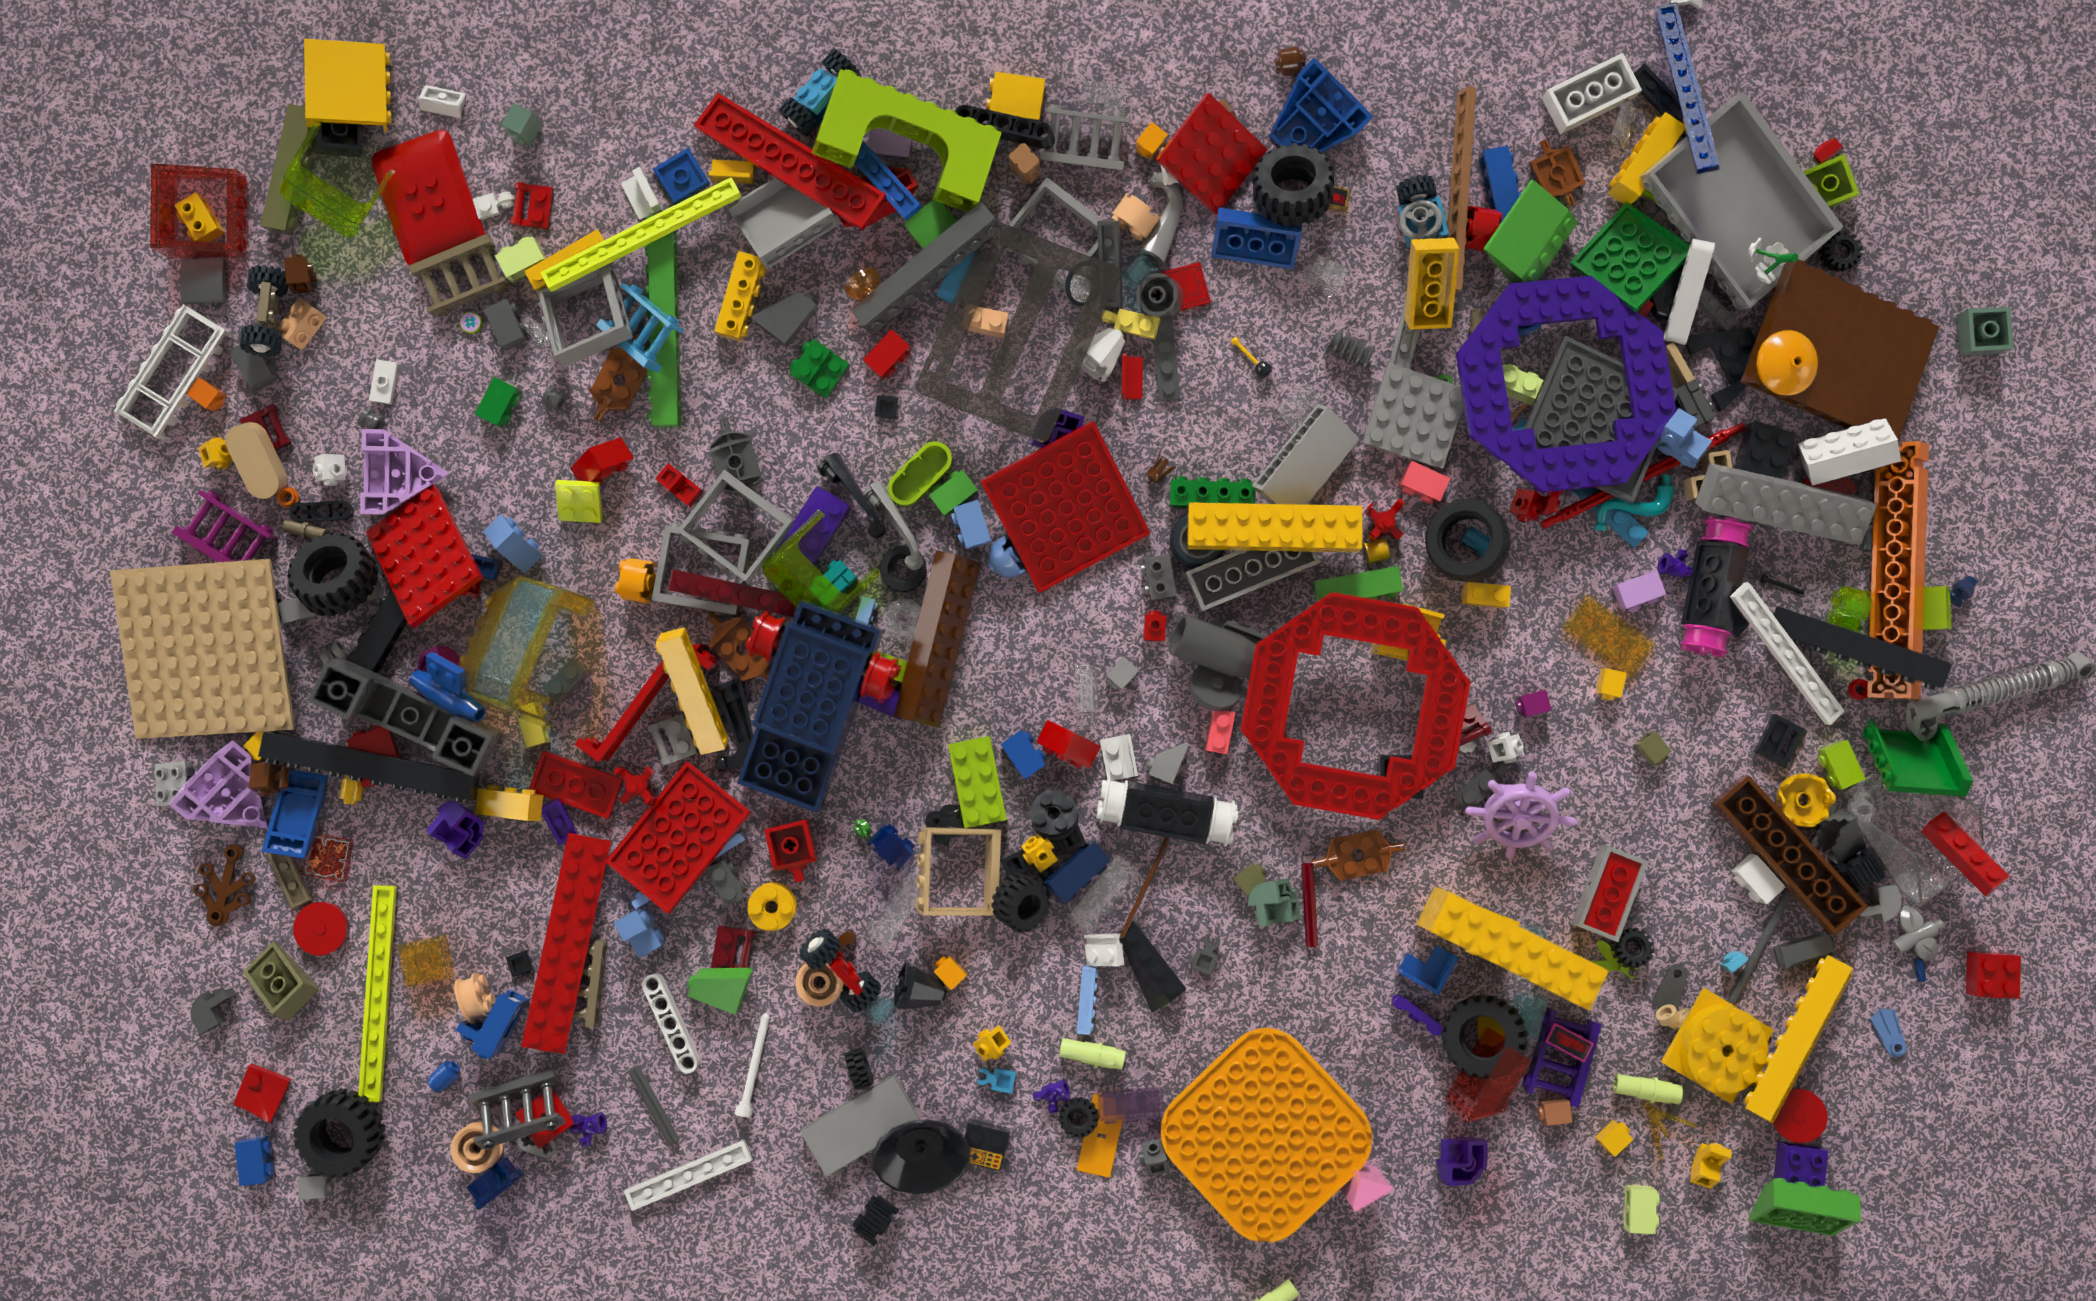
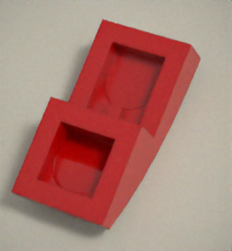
(679, 485)

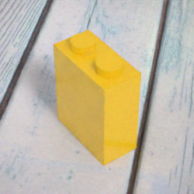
(1016, 95)

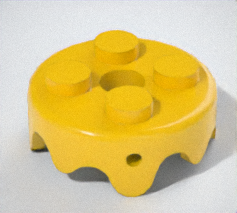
(1818, 794)

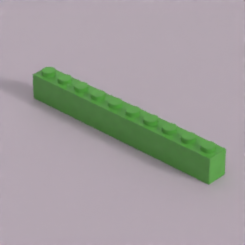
(664, 294)

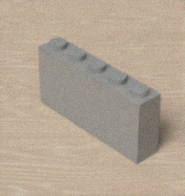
(1306, 459)
(858, 1125)

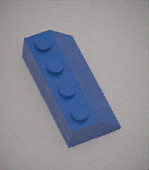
(1254, 239)

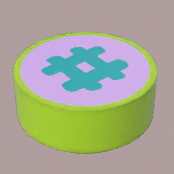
(471, 322)

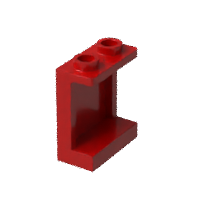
(378, 741)

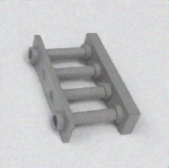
(1072, 155)

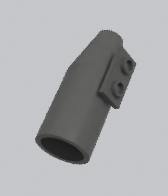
(1222, 648)

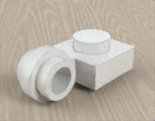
(487, 205)

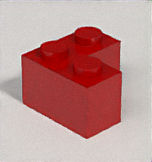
(602, 460)
(1067, 745)

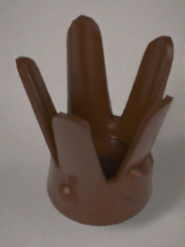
(1157, 471)

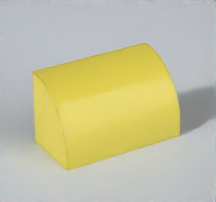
(533, 734)

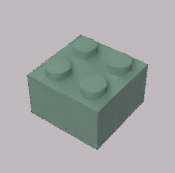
(1985, 331)

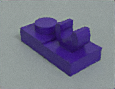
(558, 820)

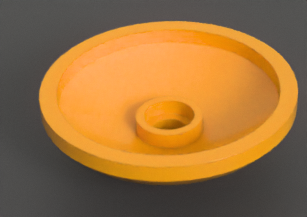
(1777, 363)

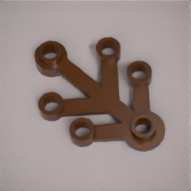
(223, 887)

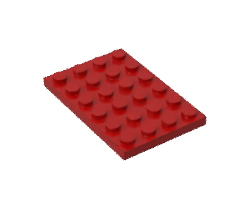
(423, 555)
(678, 837)

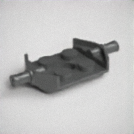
(731, 445)

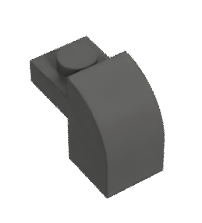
(206, 1011)

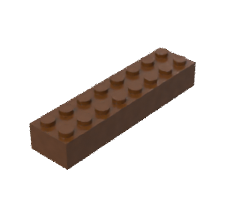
(937, 639)
(1789, 855)

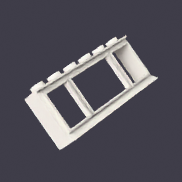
(158, 352)

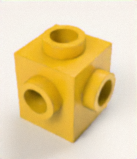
(215, 454)
(1039, 852)
(991, 1043)

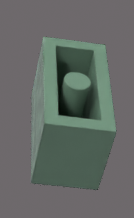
(521, 125)

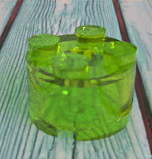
(1849, 608)

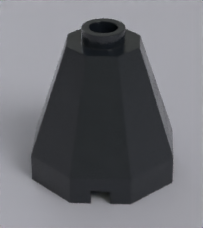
(917, 989)

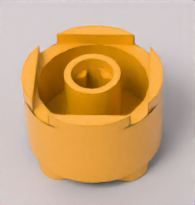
(636, 580)

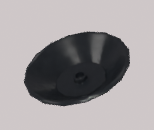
(921, 1156)

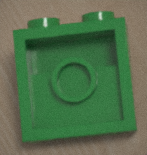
(818, 368)

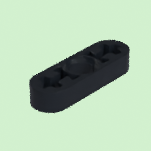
(315, 505)

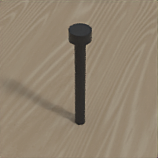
(1764, 579)

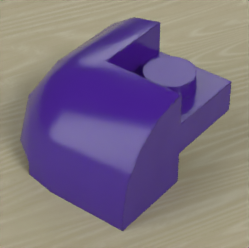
(1462, 1160)

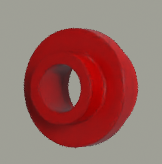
(1864, 688)

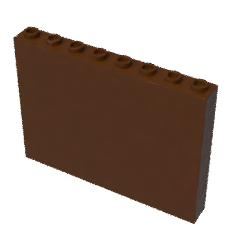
(1863, 345)

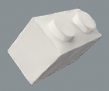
(1757, 879)

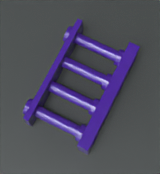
(1577, 1072)

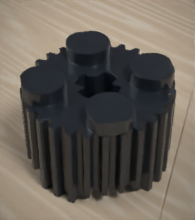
(1861, 869)
(875, 1220)

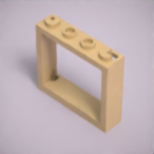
(991, 876)

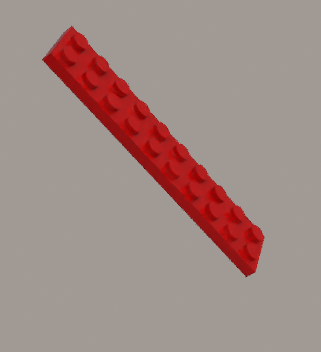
(790, 161)
(566, 943)

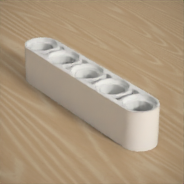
(1689, 291)
(671, 1034)

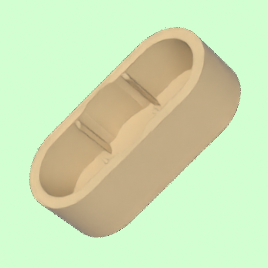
(256, 460)

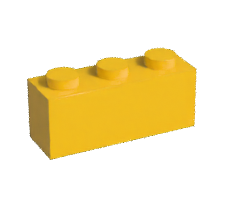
(509, 803)

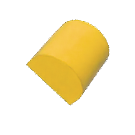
(1376, 551)

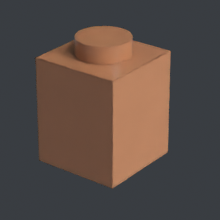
(1554, 1111)

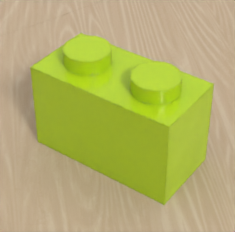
(1937, 608)
(1840, 764)

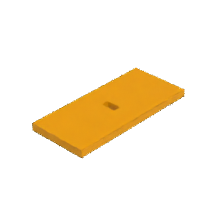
(1096, 1152)

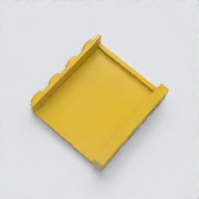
(346, 83)

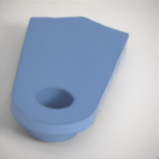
(1889, 1031)

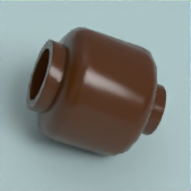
(1290, 61)

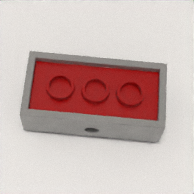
(1609, 892)

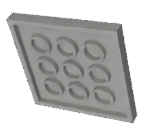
(1414, 416)

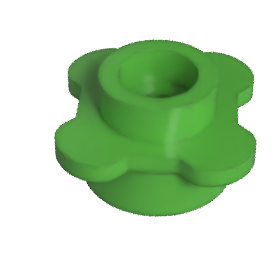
(862, 828)

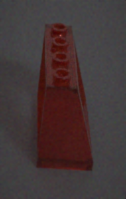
(164, 218)

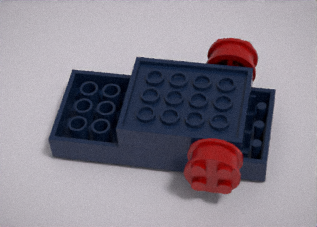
(810, 699)

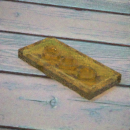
(1608, 636)

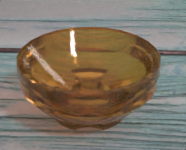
(862, 283)

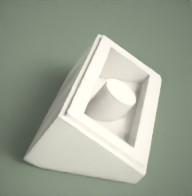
(442, 101)

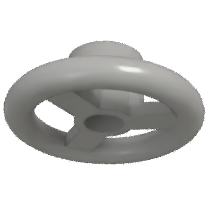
(1420, 211)

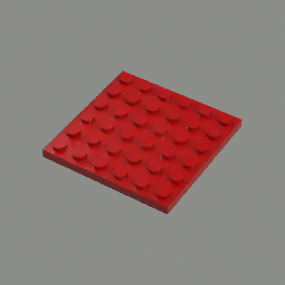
(1065, 506)

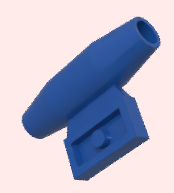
(444, 687)

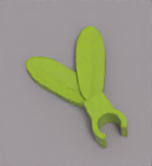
(1610, 963)

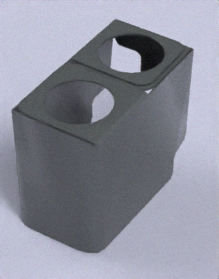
(1840, 836)

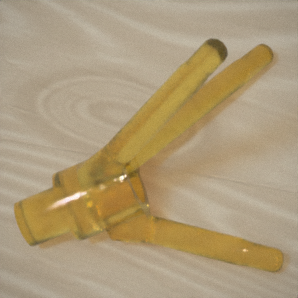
(1655, 1117)

